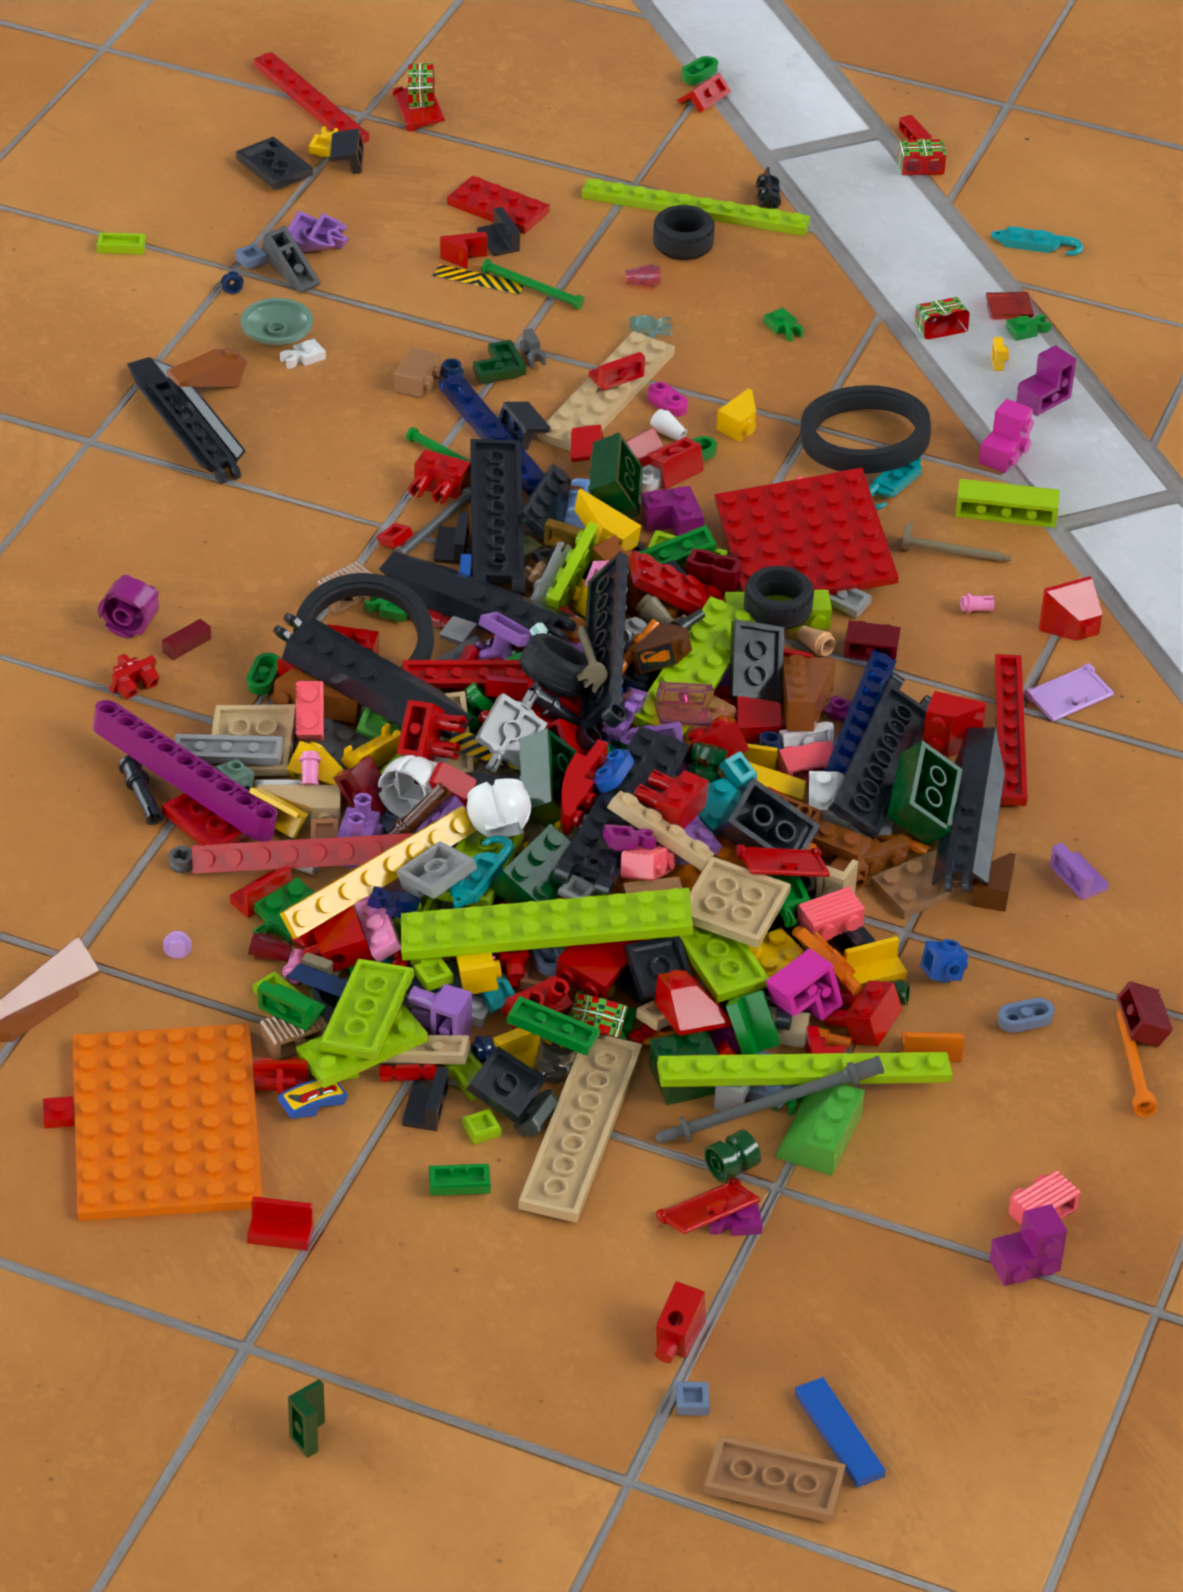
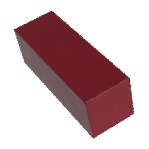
(186, 639)

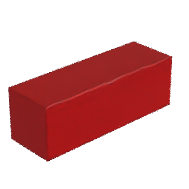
(912, 128)
(511, 686)

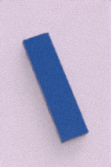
(840, 1432)

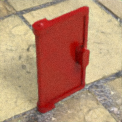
(417, 116)
(783, 861)
(708, 1207)

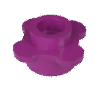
(837, 708)

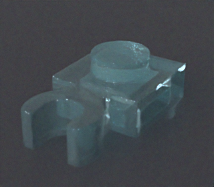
(649, 327)

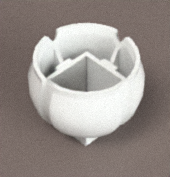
(398, 786)
(499, 808)

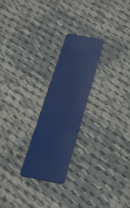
(318, 979)

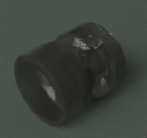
(553, 1061)

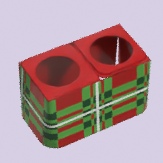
(421, 85)
(917, 150)
(945, 324)
(600, 1014)

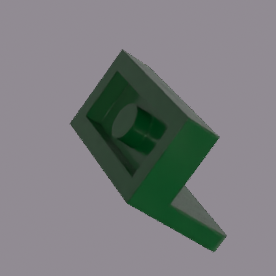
(306, 1414)

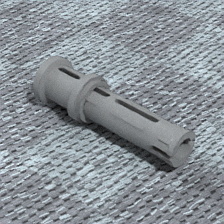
(548, 578)

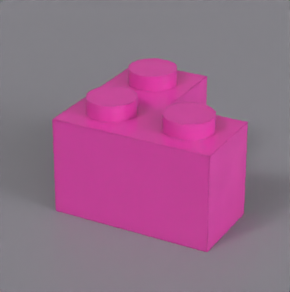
(1009, 436)
(807, 985)

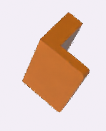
(934, 1042)

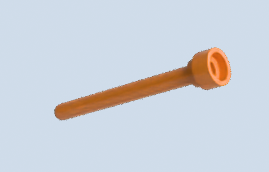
(1143, 1100)

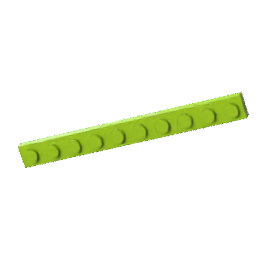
(720, 211)
(797, 1068)

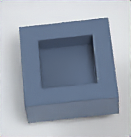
(251, 256)
(692, 1398)

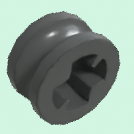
(180, 859)

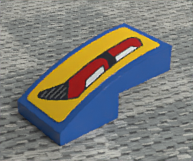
(308, 1097)

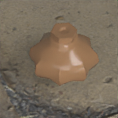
(534, 574)

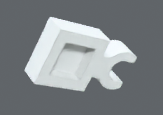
(305, 353)

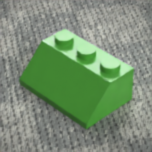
(823, 1128)

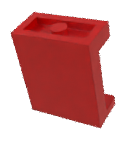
(593, 966)

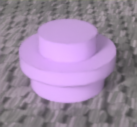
(177, 944)

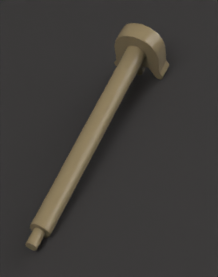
(946, 547)
(595, 671)

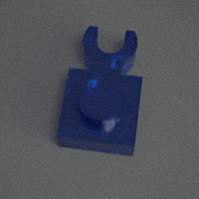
(394, 903)

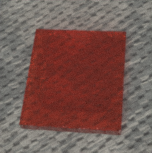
(1008, 305)

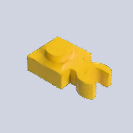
(321, 143)

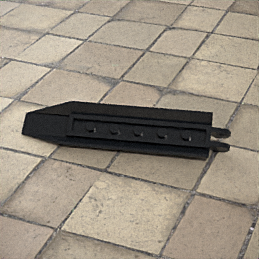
(189, 419)
(469, 598)
(359, 671)
(970, 844)

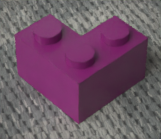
(1051, 382)
(671, 509)
(1033, 1250)

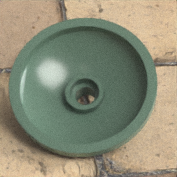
(276, 321)

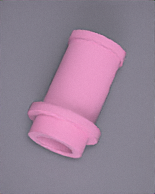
(977, 603)
(310, 763)
(294, 959)

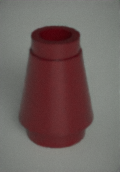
(268, 948)

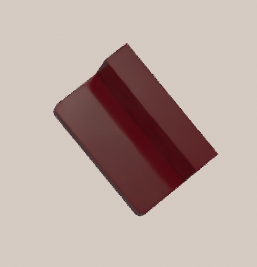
(361, 779)

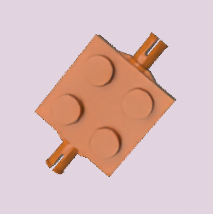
(841, 967)

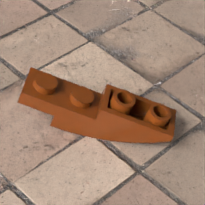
(832, 838)
(877, 859)

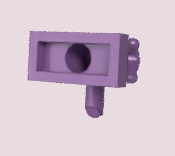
(506, 635)

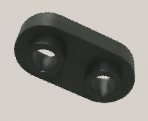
(536, 1113)

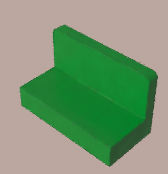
(289, 1005)
(753, 1023)

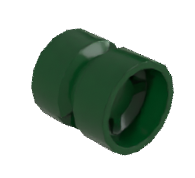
(713, 755)
(735, 1155)

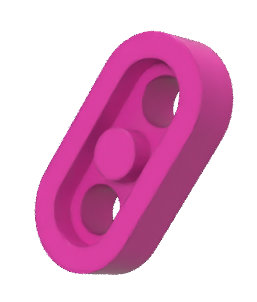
(667, 398)

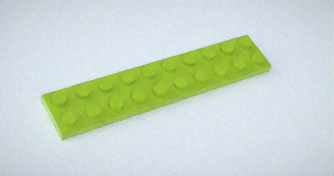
(546, 924)

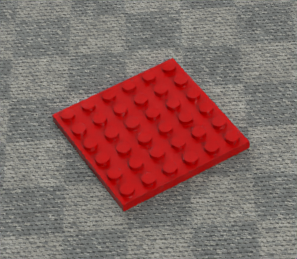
(811, 525)

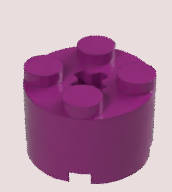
(129, 606)

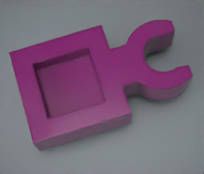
(625, 837)
(740, 1223)

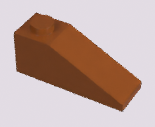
(210, 369)
(336, 705)

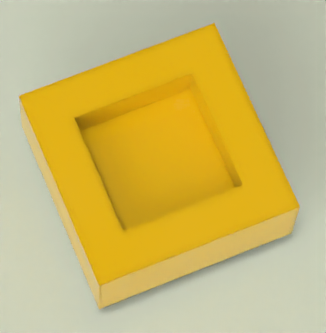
(999, 353)

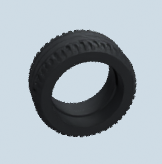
(683, 232)
(783, 582)
(554, 664)

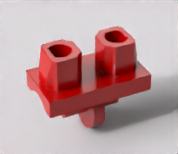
(130, 672)
(513, 965)
(279, 1074)

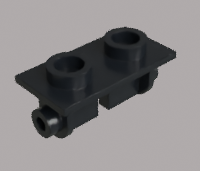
(768, 190)

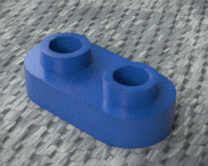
(613, 770)

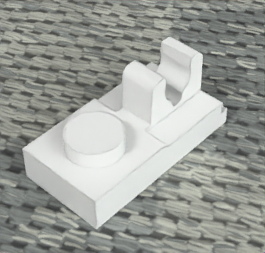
(823, 732)

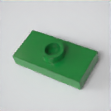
(459, 1179)

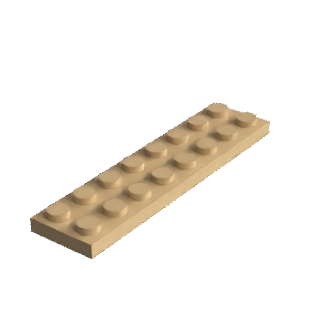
(594, 406)
(580, 1129)

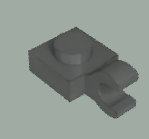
(531, 347)

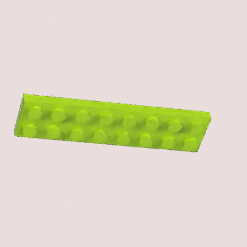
(705, 662)

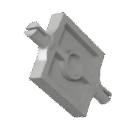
(505, 726)

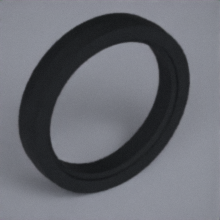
(858, 398)
(374, 586)

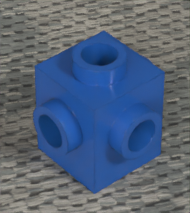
(944, 960)

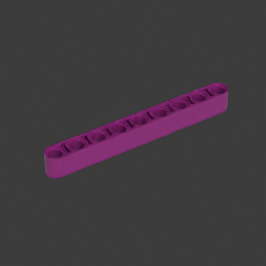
(185, 770)

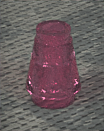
(645, 275)

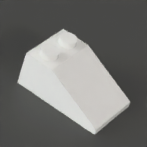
(821, 791)

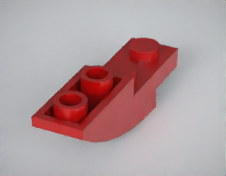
(579, 786)

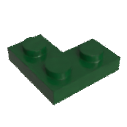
(504, 363)

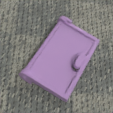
(1077, 687)

